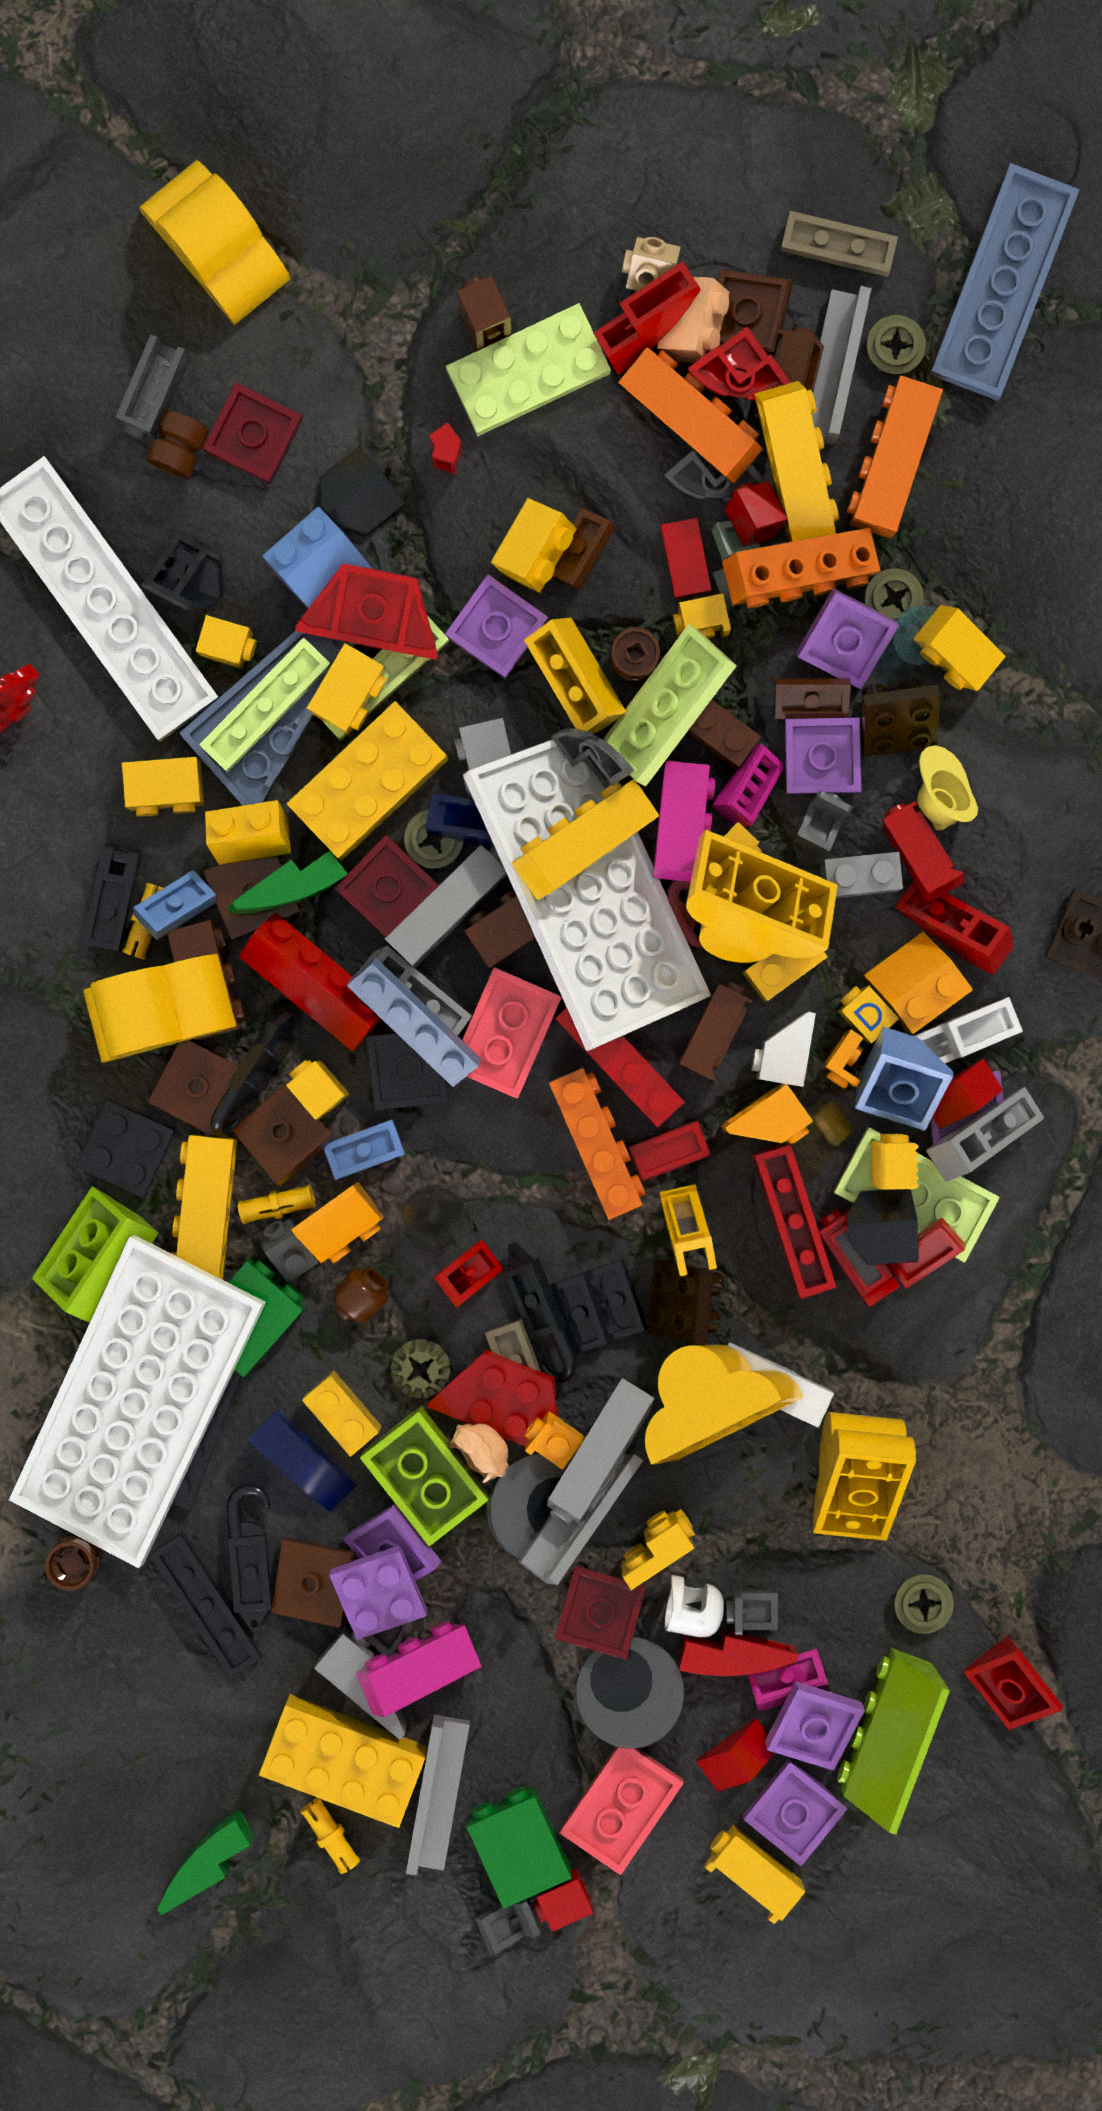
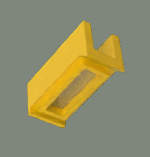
(686, 1225)

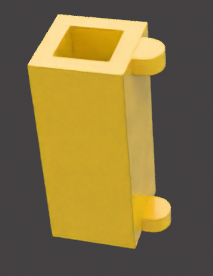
(755, 1872)

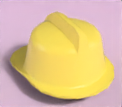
(945, 789)

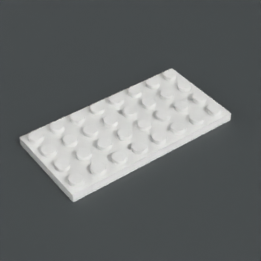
(606, 928)
(136, 1400)

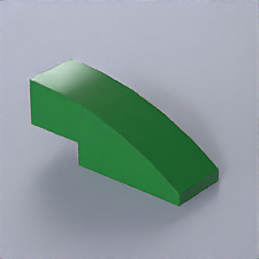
(290, 886)
(207, 1861)

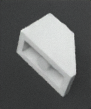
(786, 1053)

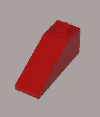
(960, 928)

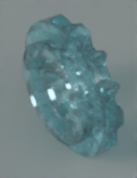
(907, 630)

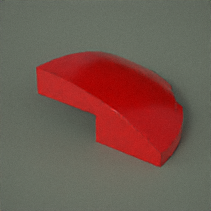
(739, 368)

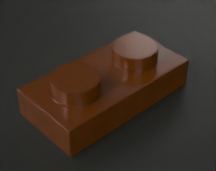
(584, 550)
(812, 698)

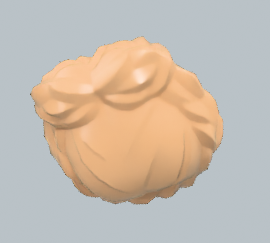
(482, 1449)

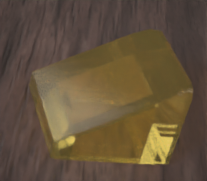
(832, 1123)

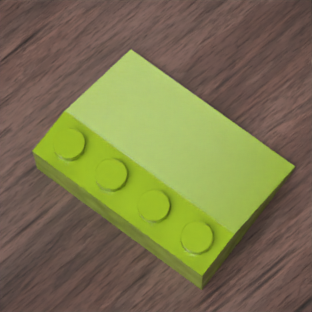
(893, 1738)

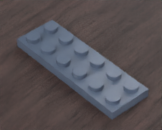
(1004, 282)

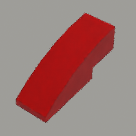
(647, 316)
(733, 1655)

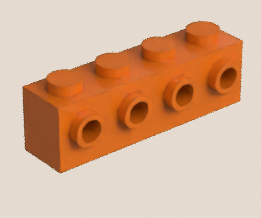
(691, 415)
(895, 457)
(801, 567)
(595, 1142)

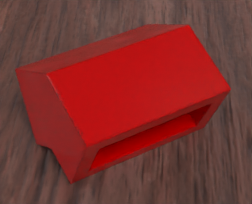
(446, 449)

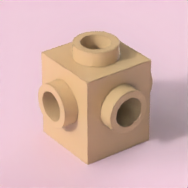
(648, 261)

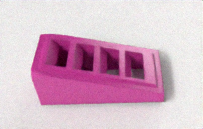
(731, 800)

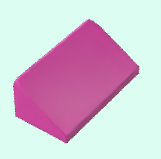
(773, 1686)

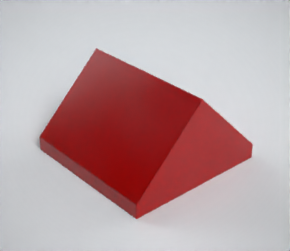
(1012, 1685)

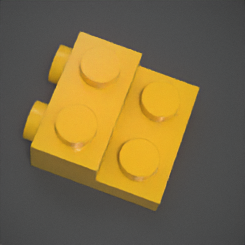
(666, 1540)

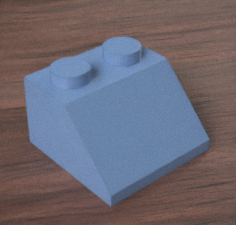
(312, 555)
(902, 1080)

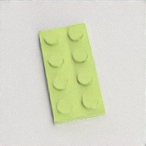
(528, 369)
(669, 703)
(957, 1201)

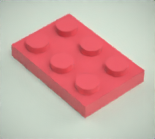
(509, 1030)
(621, 1807)

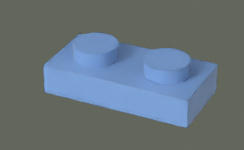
(174, 904)
(364, 1149)

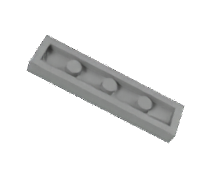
(841, 342)
(559, 1544)
(438, 1794)

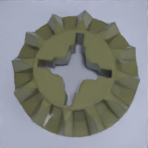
(909, 335)
(896, 581)
(428, 856)
(422, 1351)
(937, 1613)

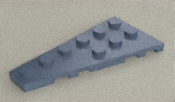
(261, 766)

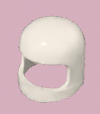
(689, 1620)

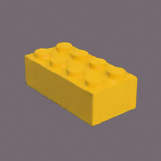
(368, 781)
(344, 1761)

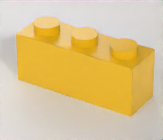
(575, 675)

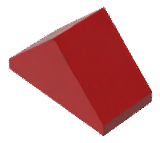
(967, 1094)
(468, 1273)
(737, 1757)

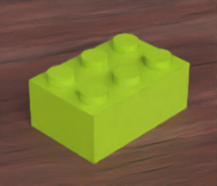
(425, 1476)

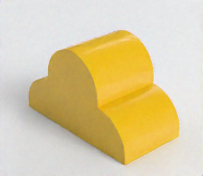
(216, 240)
(757, 903)
(158, 1006)
(710, 1396)
(861, 1475)

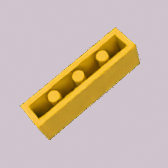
(796, 461)
(584, 839)
(205, 1201)

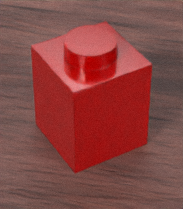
(755, 513)
(564, 1902)

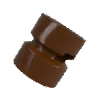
(177, 444)
(634, 655)
(72, 1562)

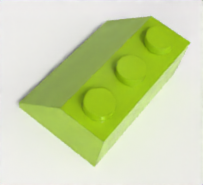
(88, 1252)

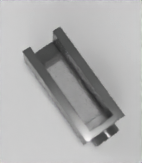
(151, 388)

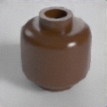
(361, 1295)

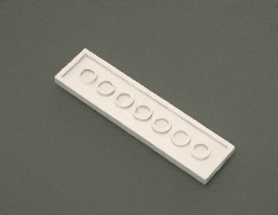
(103, 600)

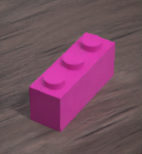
(681, 818)
(417, 1668)

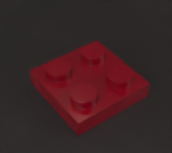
(253, 433)
(386, 886)
(600, 1613)

